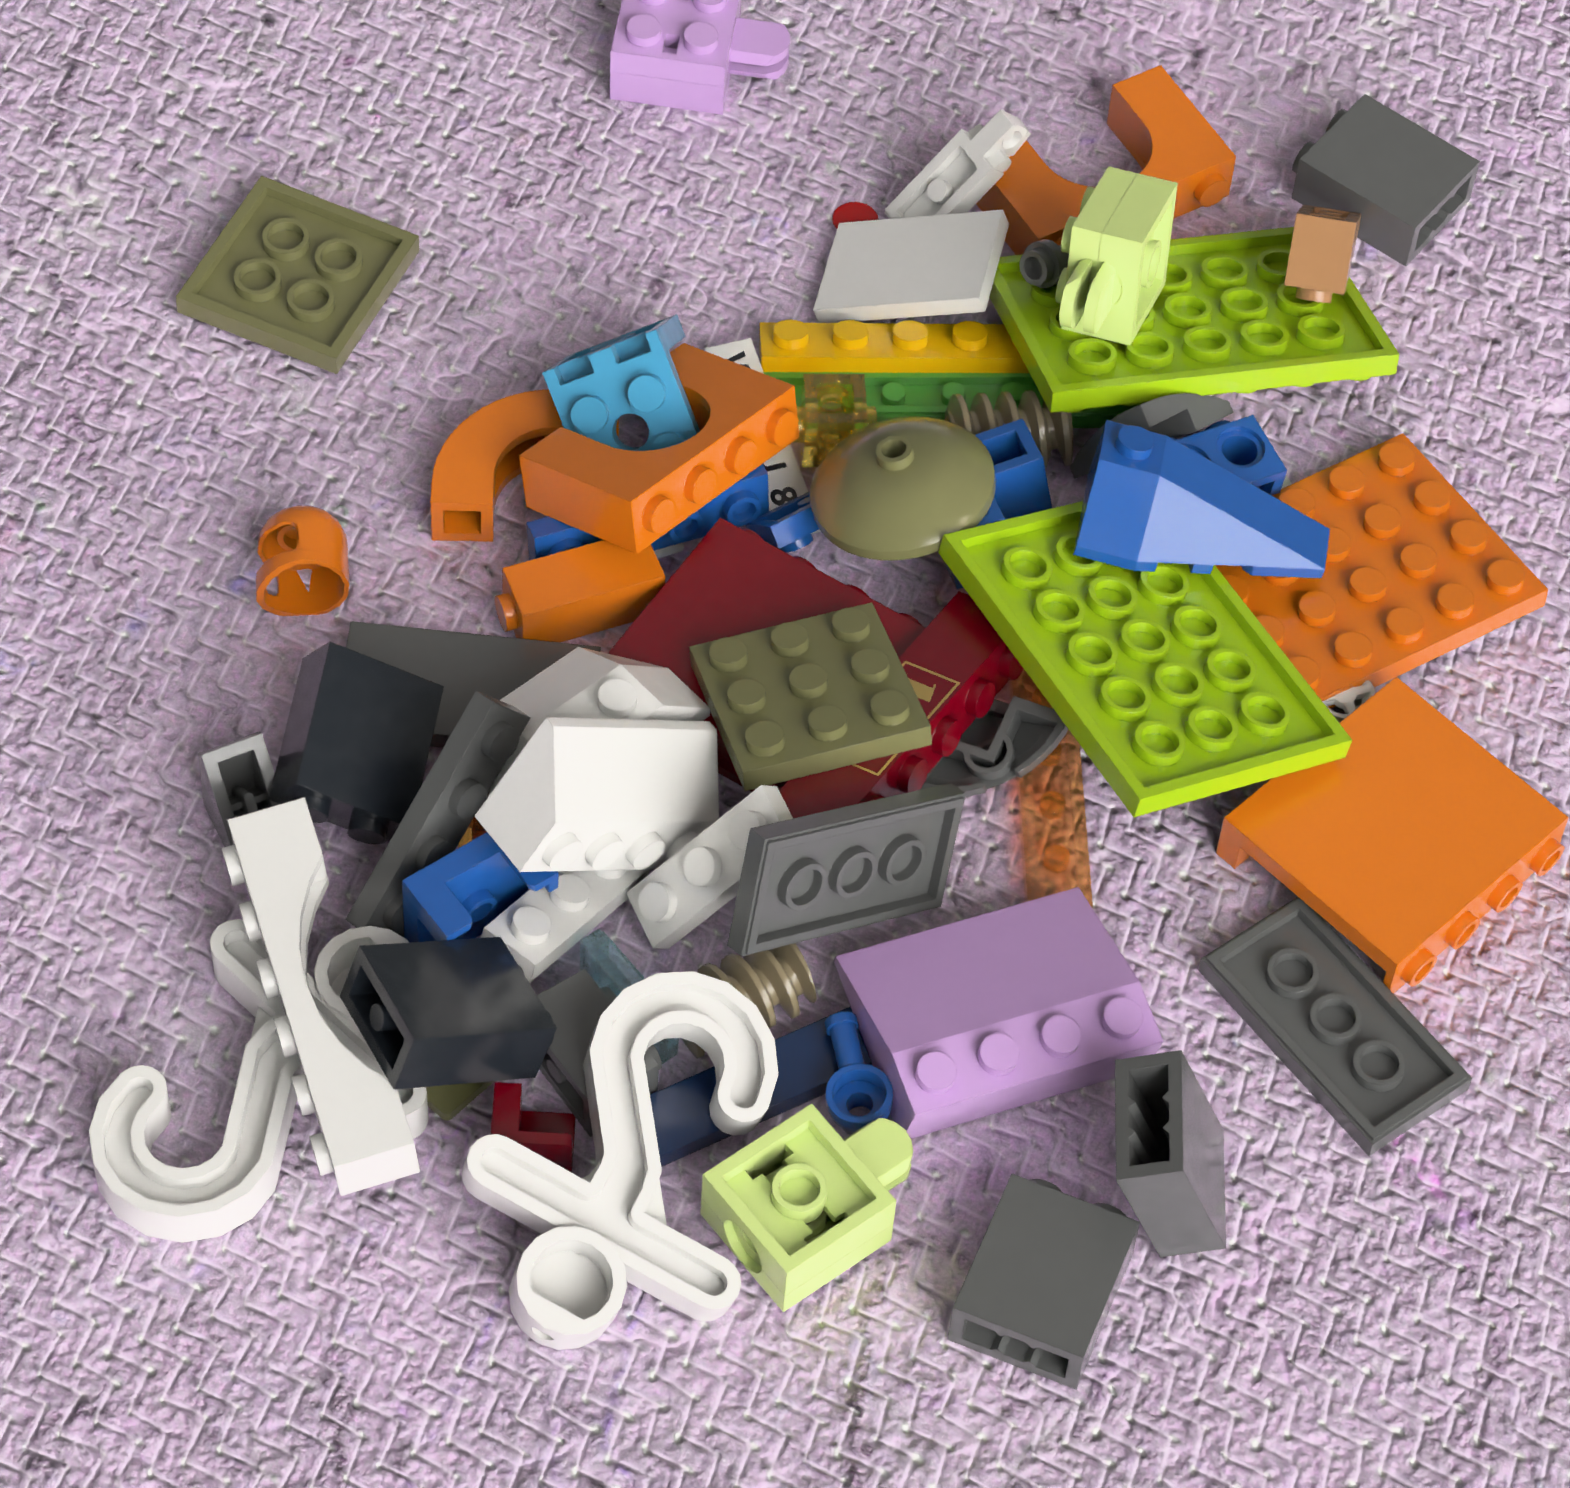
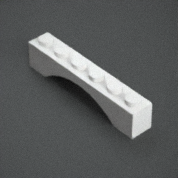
(357, 1109)

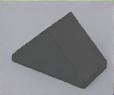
(236, 781)

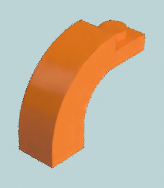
(482, 460)

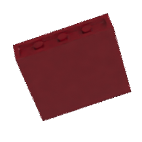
(738, 587)

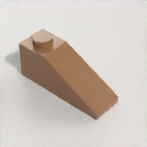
(1321, 252)

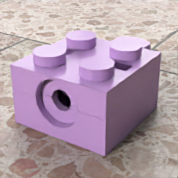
(688, 49)

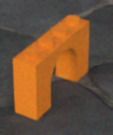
(1157, 129)
(645, 494)

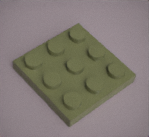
(298, 274)
(809, 696)

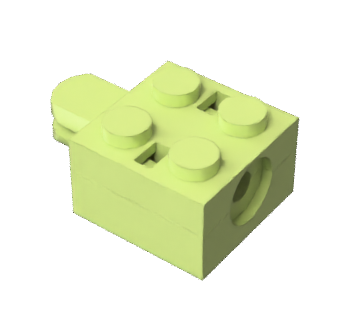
(1116, 255)
(807, 1201)

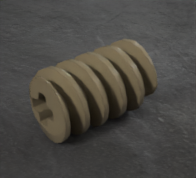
(1048, 429)
(765, 980)

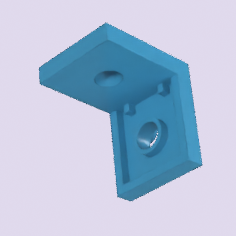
(624, 378)

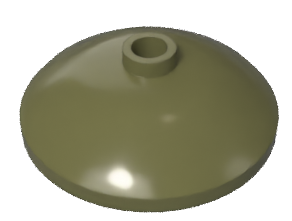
(902, 487)

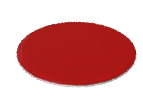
(853, 212)

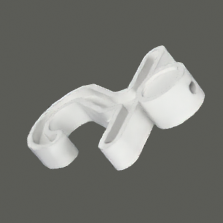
(245, 1171)
(614, 1220)

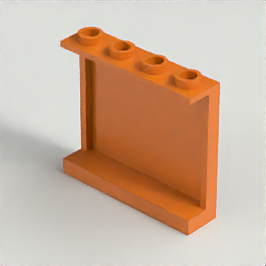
(1400, 835)

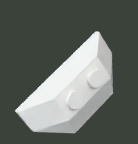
(601, 687)

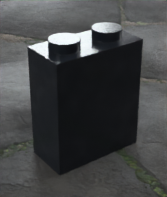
(356, 742)
(447, 1012)

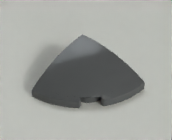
(1167, 415)
(1000, 747)

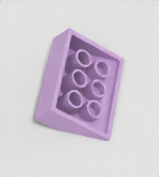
(997, 1011)

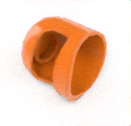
(301, 540)

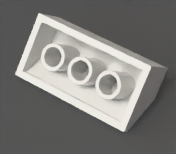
(605, 794)

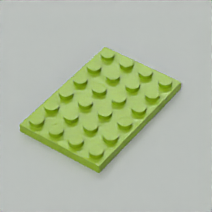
(1212, 330)
(1146, 669)

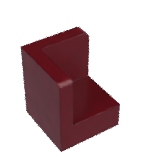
(541, 1132)

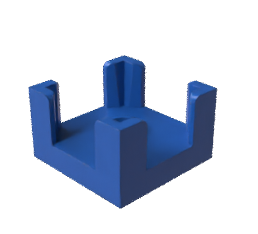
(465, 892)

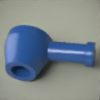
(854, 1082)

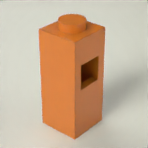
(577, 591)

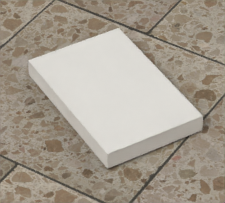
(911, 267)

